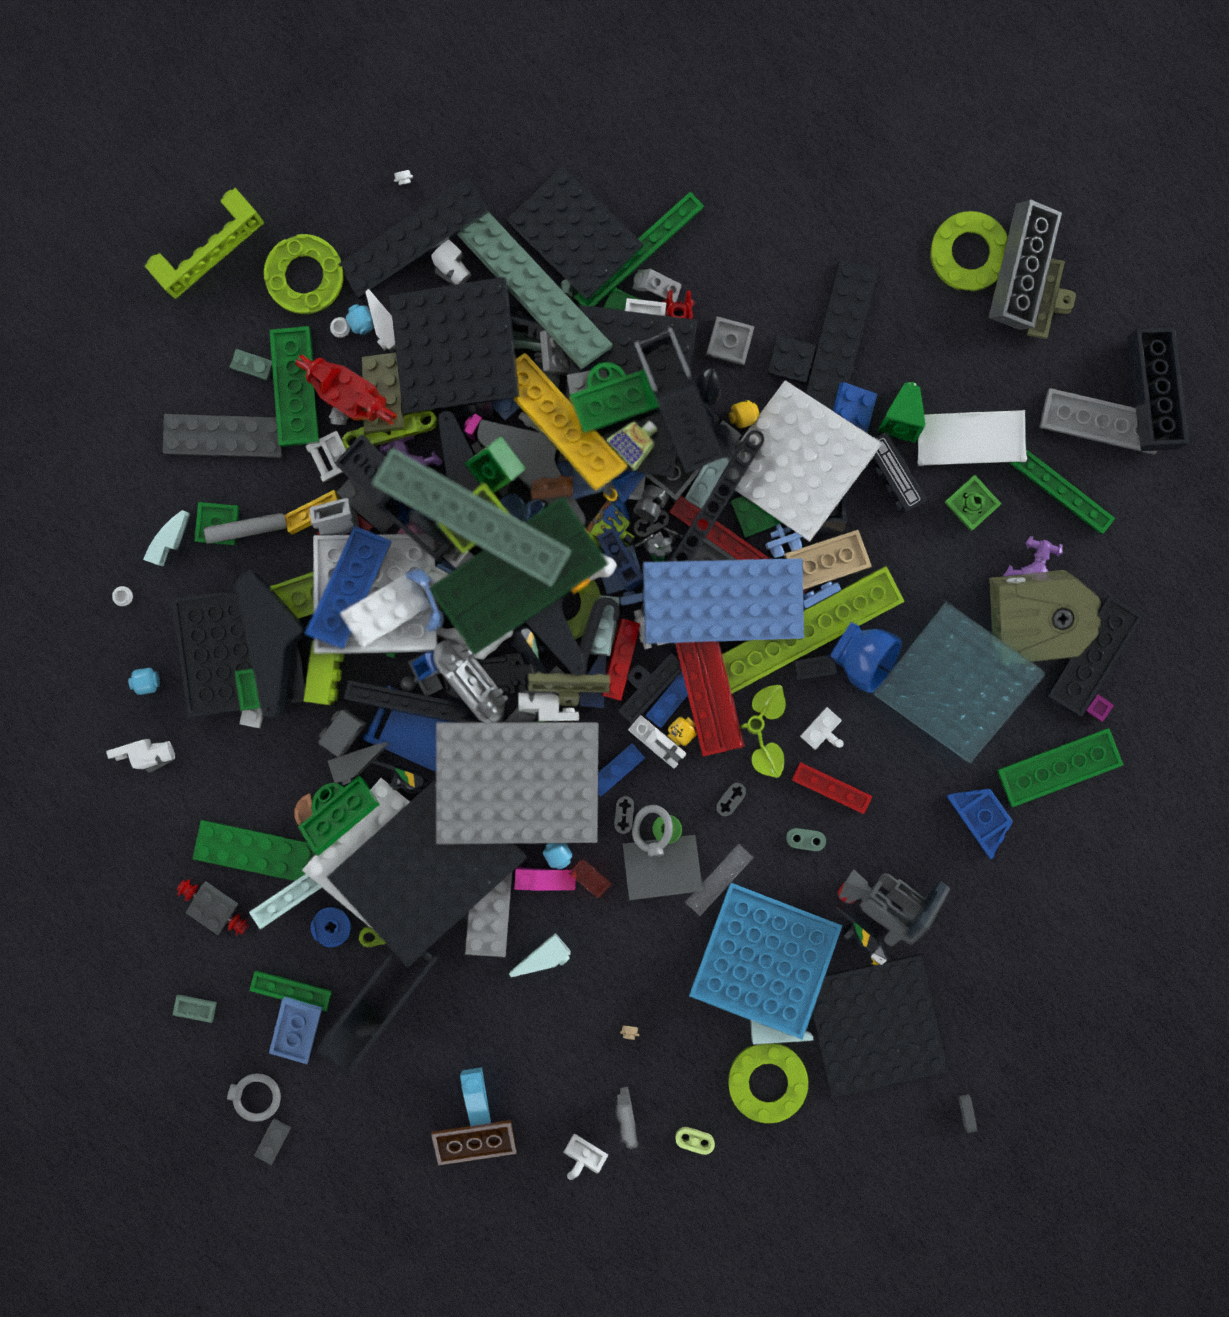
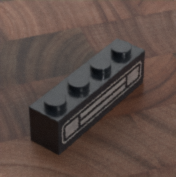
(896, 476)

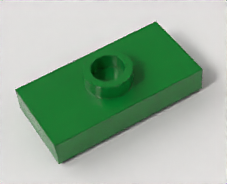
(247, 690)

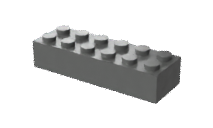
(1025, 265)

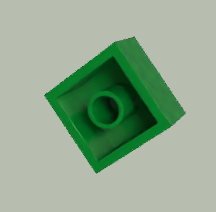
(495, 465)

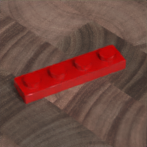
(621, 657)
(832, 788)

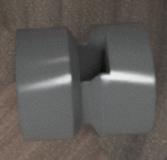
(651, 503)

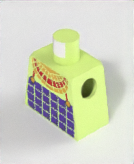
(633, 443)

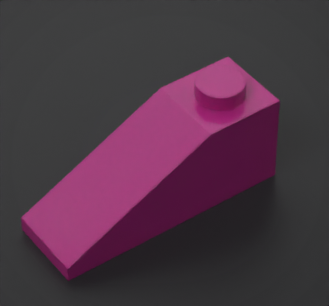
(543, 879)

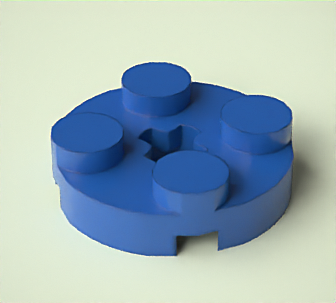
(325, 936)

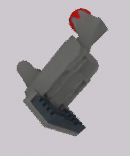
(903, 924)

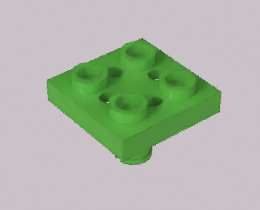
(977, 498)

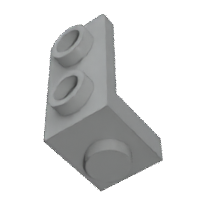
(656, 283)

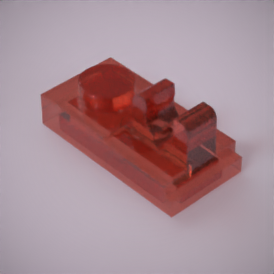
(590, 878)

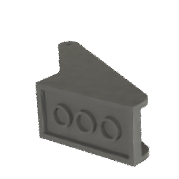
(534, 453)

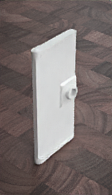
(972, 438)

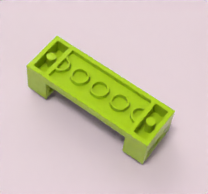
(206, 257)

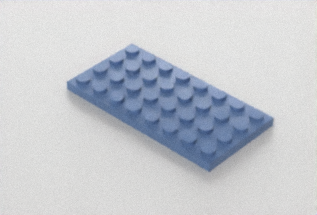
(723, 600)

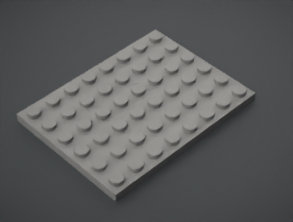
(517, 782)

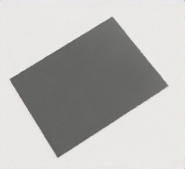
(665, 875)

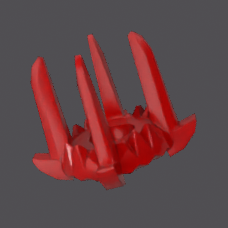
(685, 307)

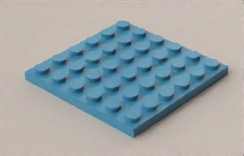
(765, 961)

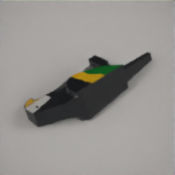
(528, 647)
(405, 778)
(864, 936)

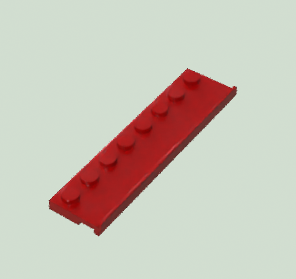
(710, 696)

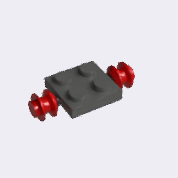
(212, 907)

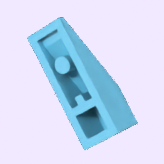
(475, 1096)

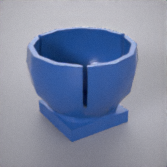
(862, 652)

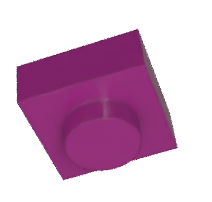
(1099, 708)

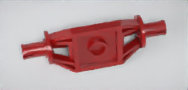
(346, 390)

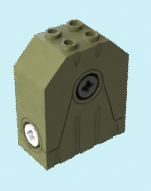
(1044, 614)

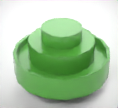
(659, 828)

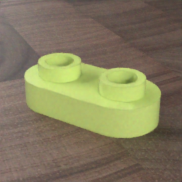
(693, 1143)

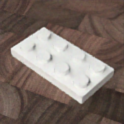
(385, 610)

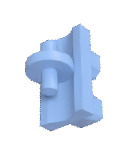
(776, 545)

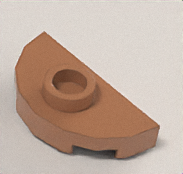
(303, 809)

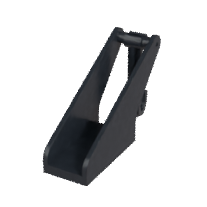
(361, 465)
(556, 634)

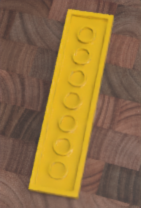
(559, 422)

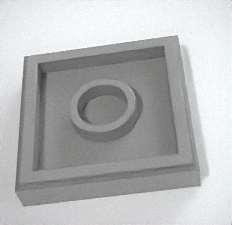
(730, 341)

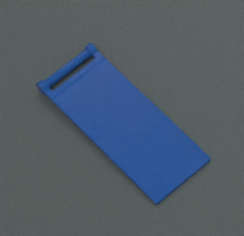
(407, 736)

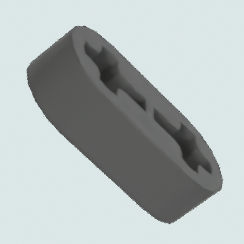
(653, 528)
(734, 802)
(629, 814)
(967, 1113)

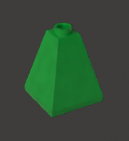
(906, 415)

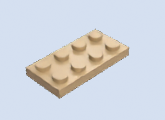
(832, 559)

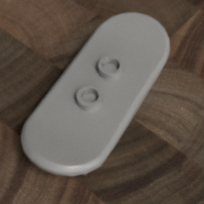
(470, 680)

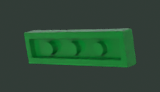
(282, 987)

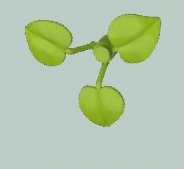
(771, 704)

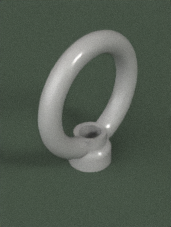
(654, 849)
(235, 1094)

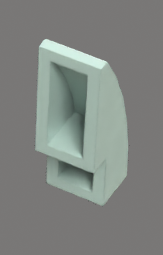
(167, 538)

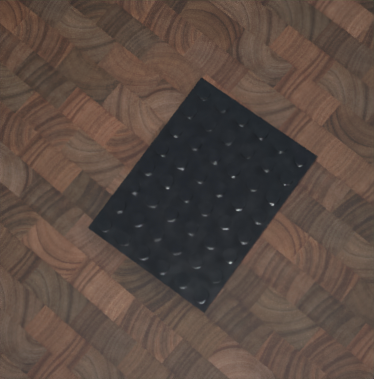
(664, 365)
(416, 887)

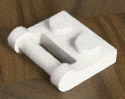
(334, 449)

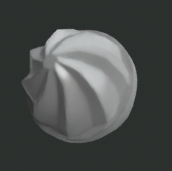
(338, 417)

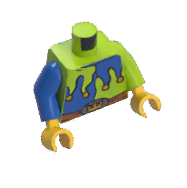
(612, 514)

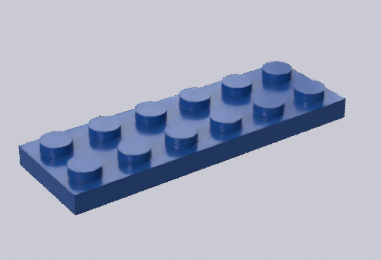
(348, 585)

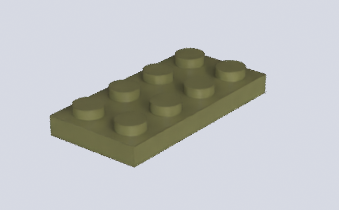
(383, 373)

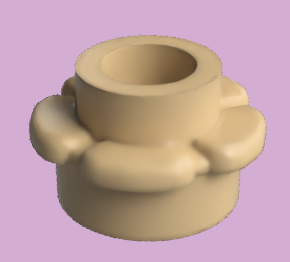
(629, 1032)

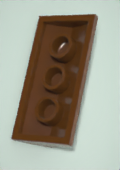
(474, 1142)

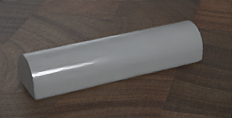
(244, 528)

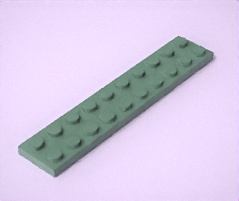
(535, 290)
(471, 517)

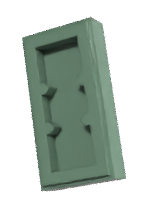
(194, 1008)

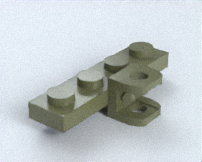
(1052, 300)
(569, 685)

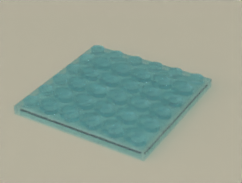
(958, 682)

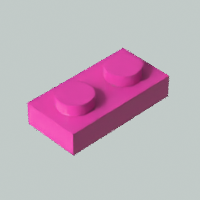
(472, 426)

